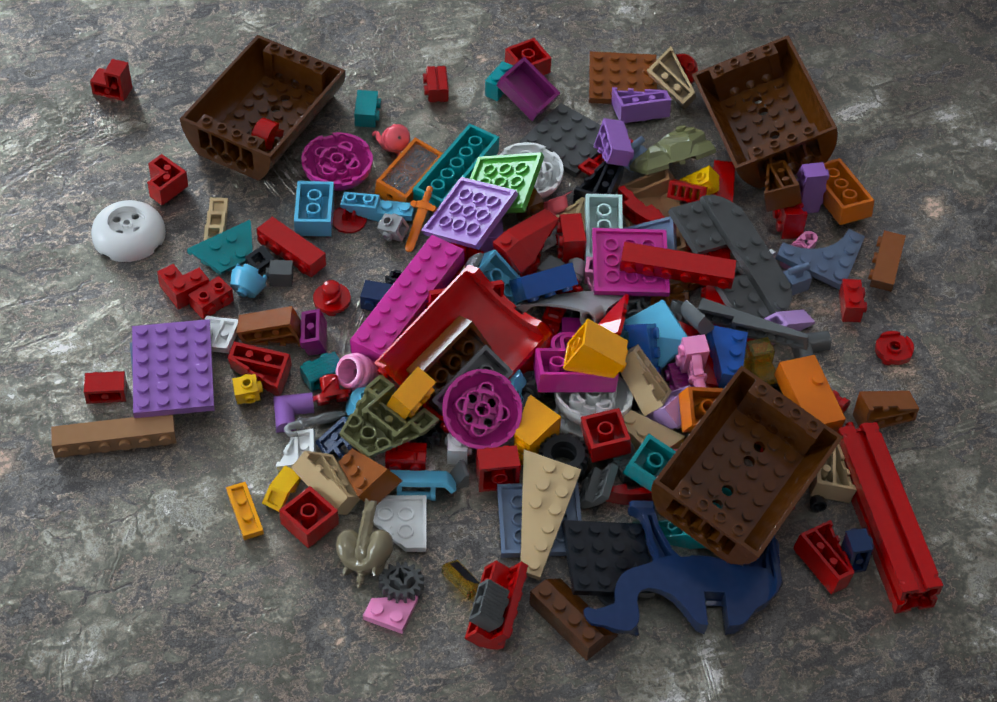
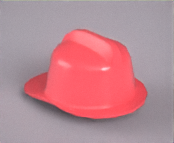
(557, 205)

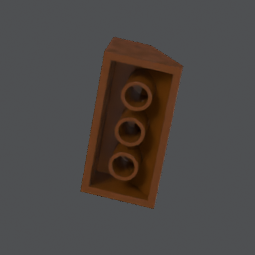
(450, 352)
(565, 614)

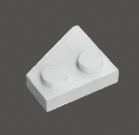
(296, 446)

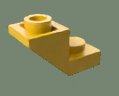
(280, 488)

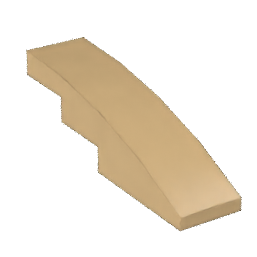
(216, 217)

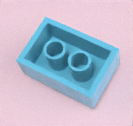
(314, 208)

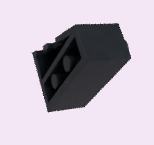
(603, 181)

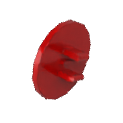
(347, 222)

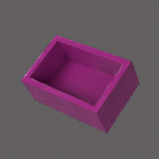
(528, 89)

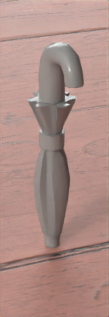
(302, 423)

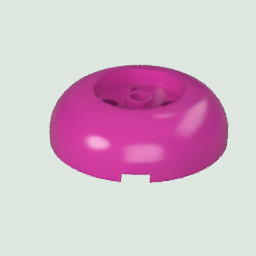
(327, 158)
(484, 386)

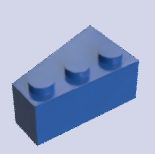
(544, 283)
(646, 337)
(727, 352)

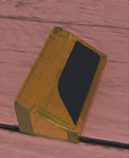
(461, 578)

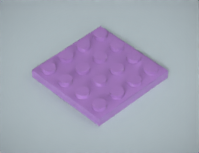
(470, 212)

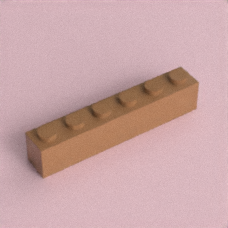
(112, 435)

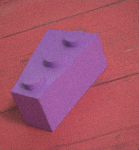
(640, 106)
(812, 184)

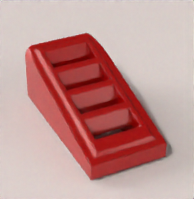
(672, 190)

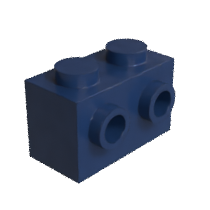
(858, 548)

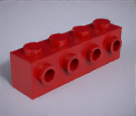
(291, 246)

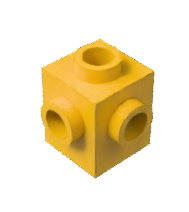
(247, 389)

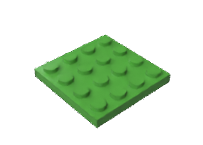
(512, 172)

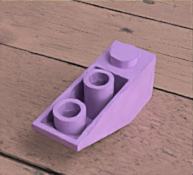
(793, 319)

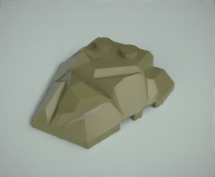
(674, 149)
(376, 427)

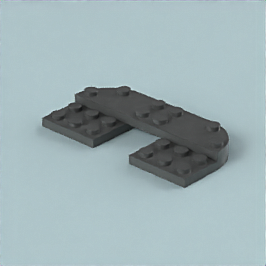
(719, 224)

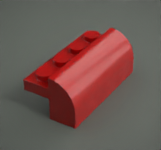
(513, 580)

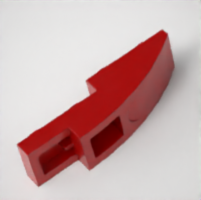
(635, 210)

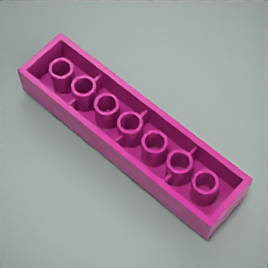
(407, 298)

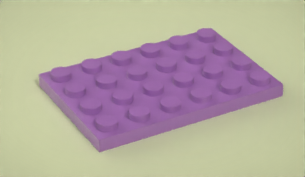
(172, 368)

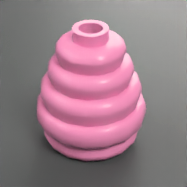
(355, 371)

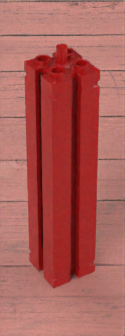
(889, 519)

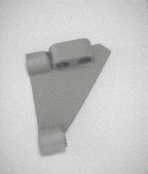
(585, 302)

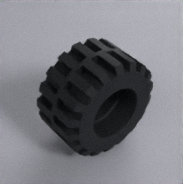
(567, 447)

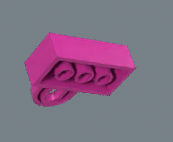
(553, 378)

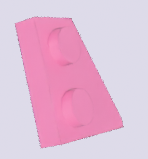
(389, 613)

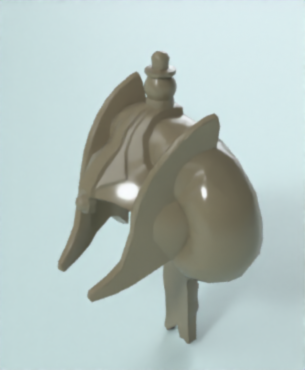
(364, 551)

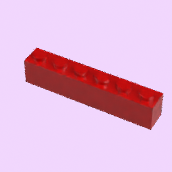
(678, 265)

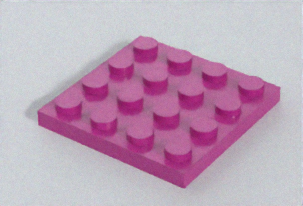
(607, 253)

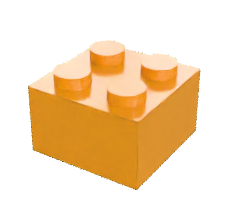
(411, 393)

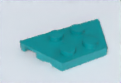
(225, 249)

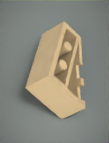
(327, 478)
(834, 479)

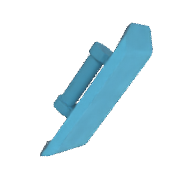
(425, 479)

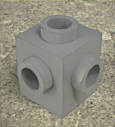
(393, 227)

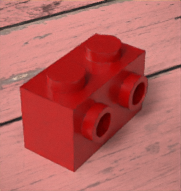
(211, 297)
(852, 300)

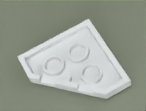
(404, 519)

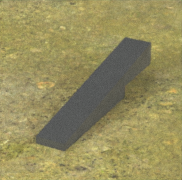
(755, 326)

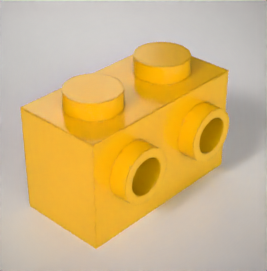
(703, 177)

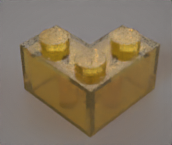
(759, 359)

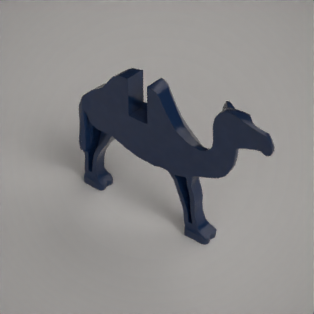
(690, 583)

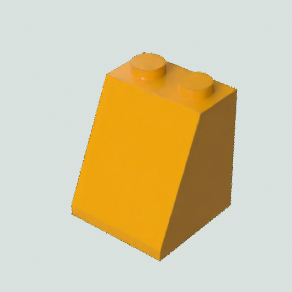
(596, 351)
(535, 426)

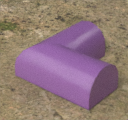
(290, 405)

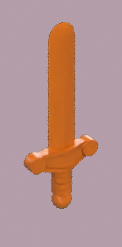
(423, 206)

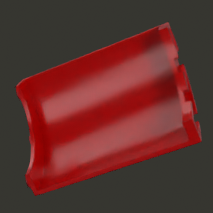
(472, 296)

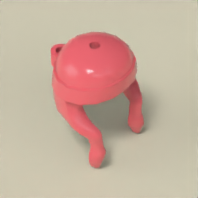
(389, 139)

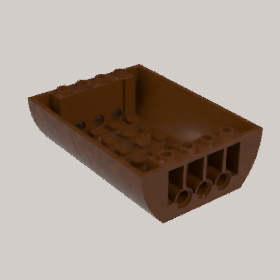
(249, 90)
(792, 107)
(712, 459)

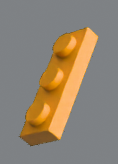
(244, 510)

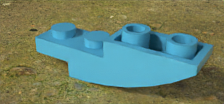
(373, 208)

